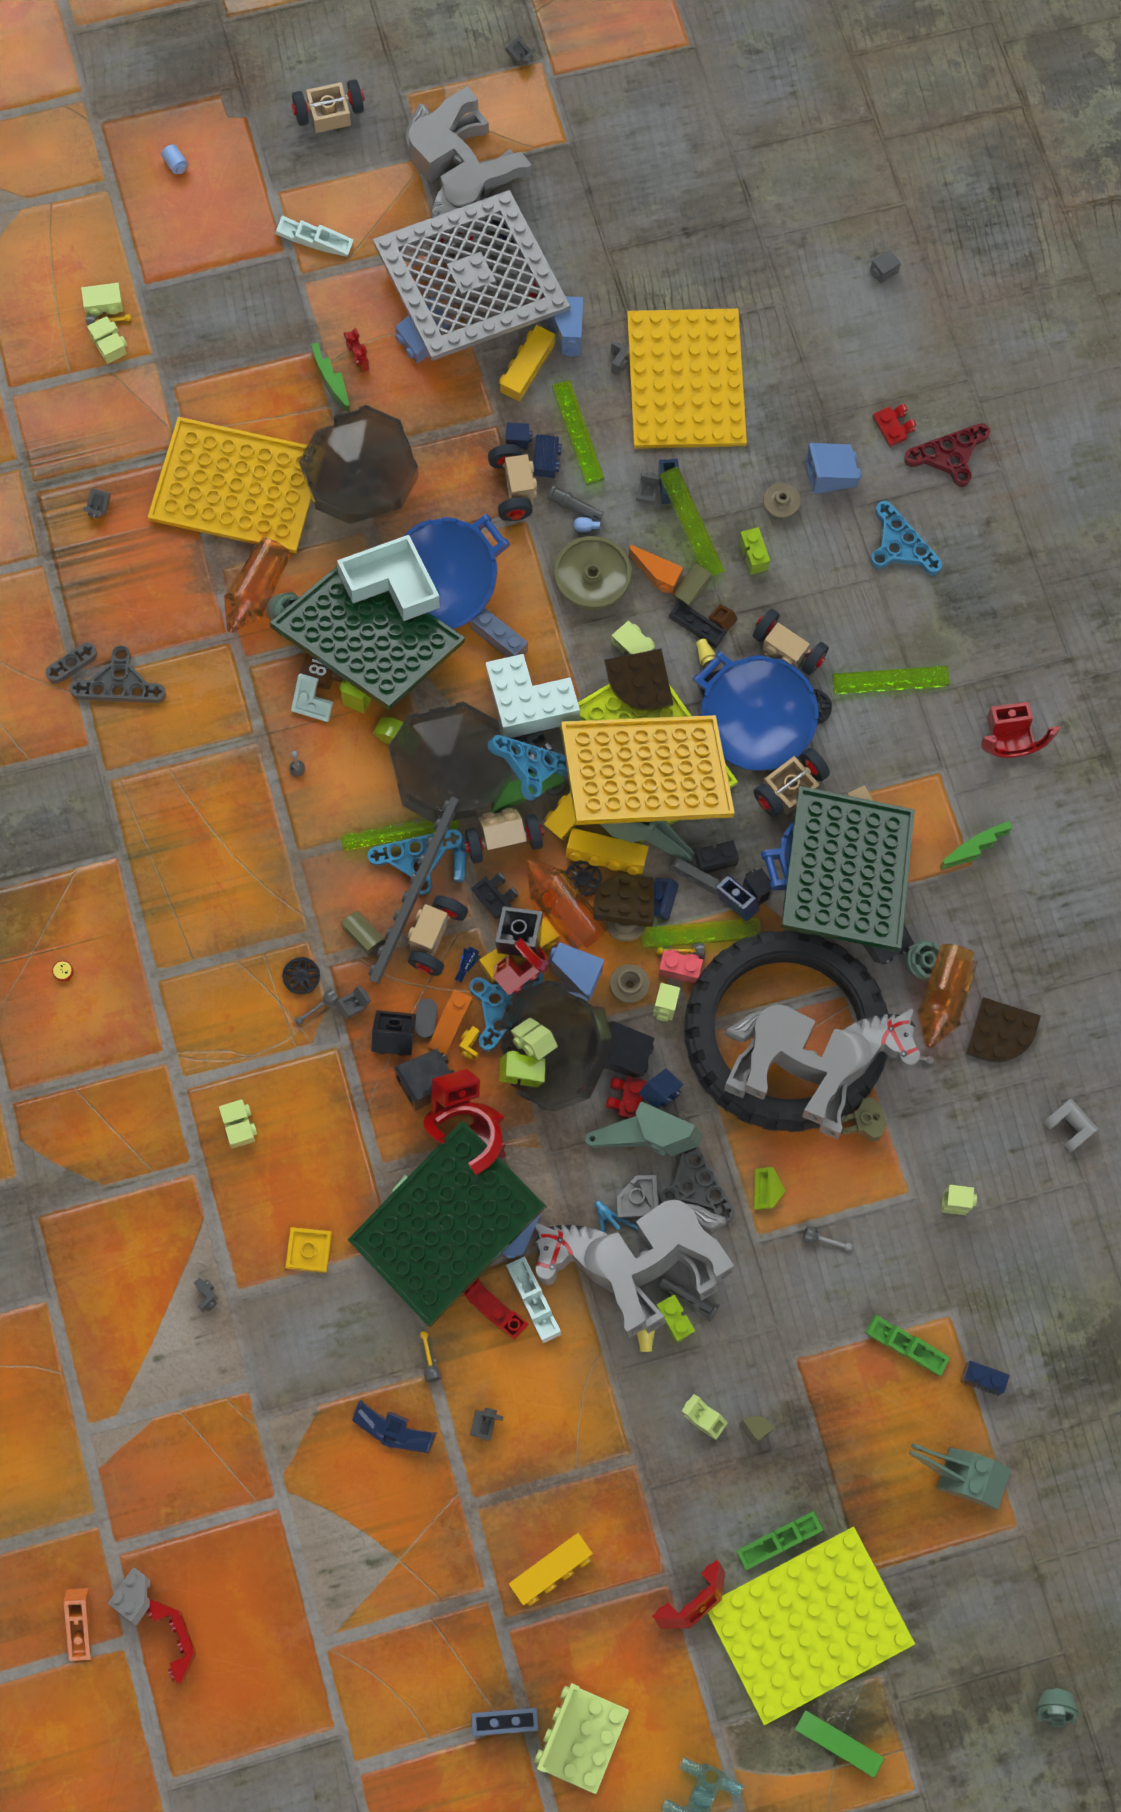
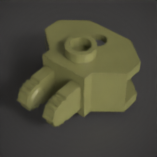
(864, 1122)

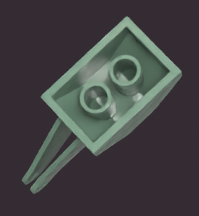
(655, 832)
(649, 1128)
(967, 1475)

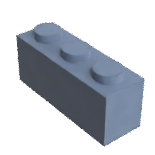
(498, 634)
(504, 1721)

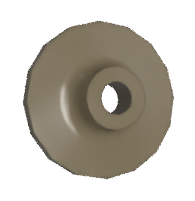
(778, 507)
(624, 932)
(629, 974)

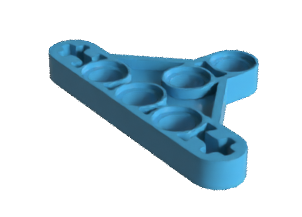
(907, 550)
(522, 762)
(407, 859)
(494, 1012)

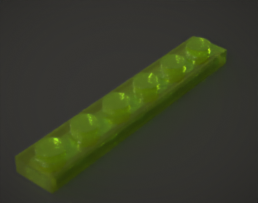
(578, 432)
(691, 521)
(890, 679)
(391, 833)
(699, 933)

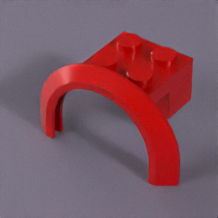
(1012, 732)
(512, 975)
(452, 1090)
(484, 1126)

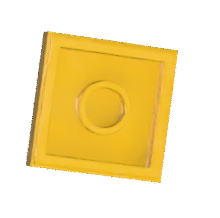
(308, 1250)

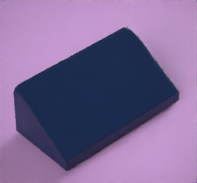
(664, 897)

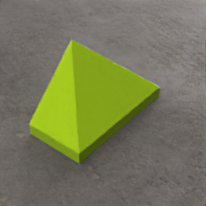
(767, 1188)

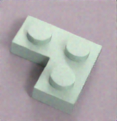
(307, 703)

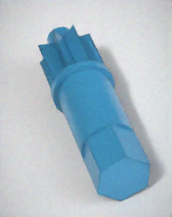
(459, 863)

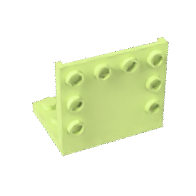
(581, 1738)

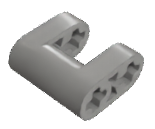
(1077, 1120)

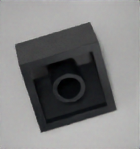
(517, 924)
(393, 1033)

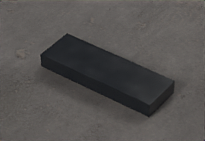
(697, 624)

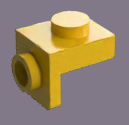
(468, 1039)

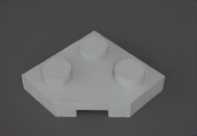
(637, 1197)
(132, 1597)

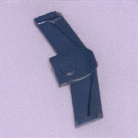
(393, 1430)

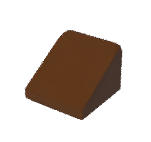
(723, 617)

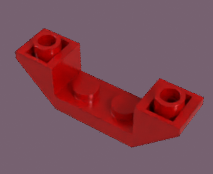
(495, 1310)
(669, 1618)
(181, 1666)

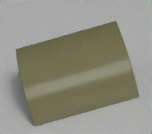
(693, 585)
(362, 932)
(756, 1428)

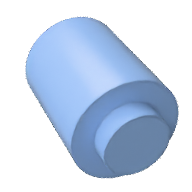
(174, 159)

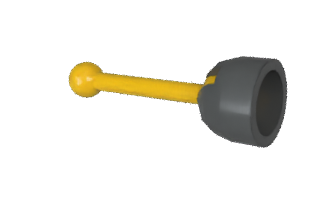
(92, 318)
(696, 949)
(432, 1372)

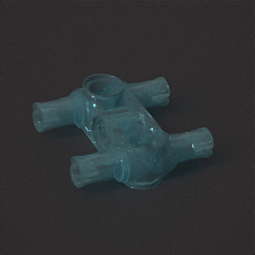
(703, 1792)

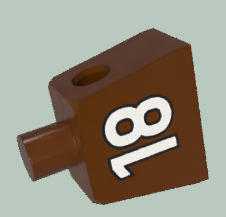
(316, 669)

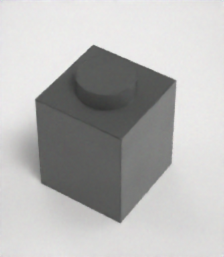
(885, 266)

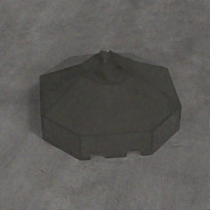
(359, 465)
(448, 756)
(581, 1039)

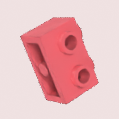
(680, 966)

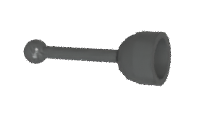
(329, 999)

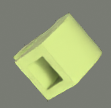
(704, 1417)

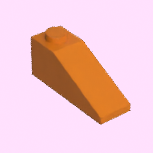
(659, 571)
(450, 1021)
(78, 1624)

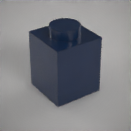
(518, 434)

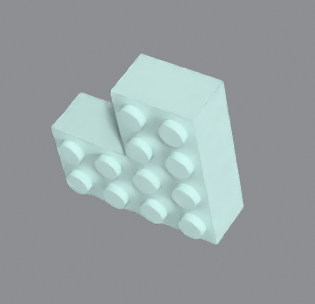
(394, 569)
(526, 707)

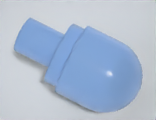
(585, 524)

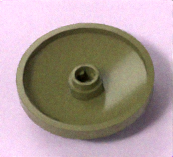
(592, 572)

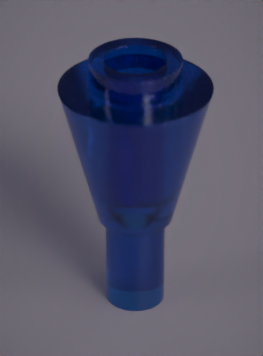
(468, 960)

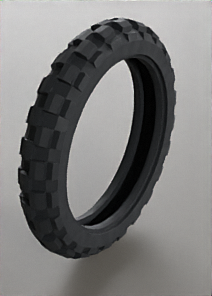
(735, 961)

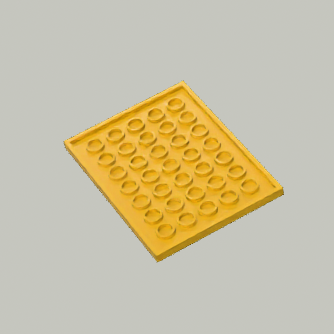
(686, 378)
(232, 485)
(646, 770)

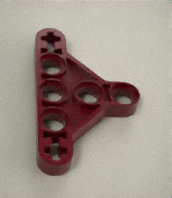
(942, 456)

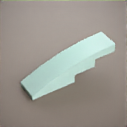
(314, 237)
(533, 1299)

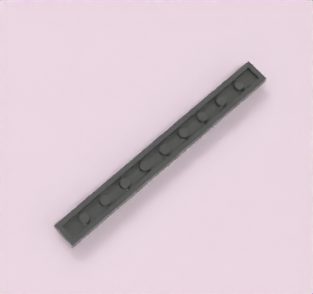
(409, 898)

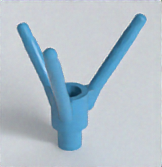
(607, 1215)

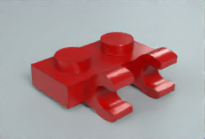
(358, 350)
(890, 426)
(630, 1098)

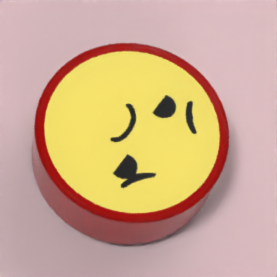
(62, 971)

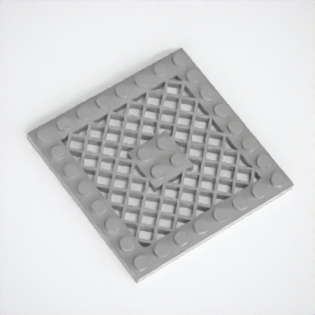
(471, 275)

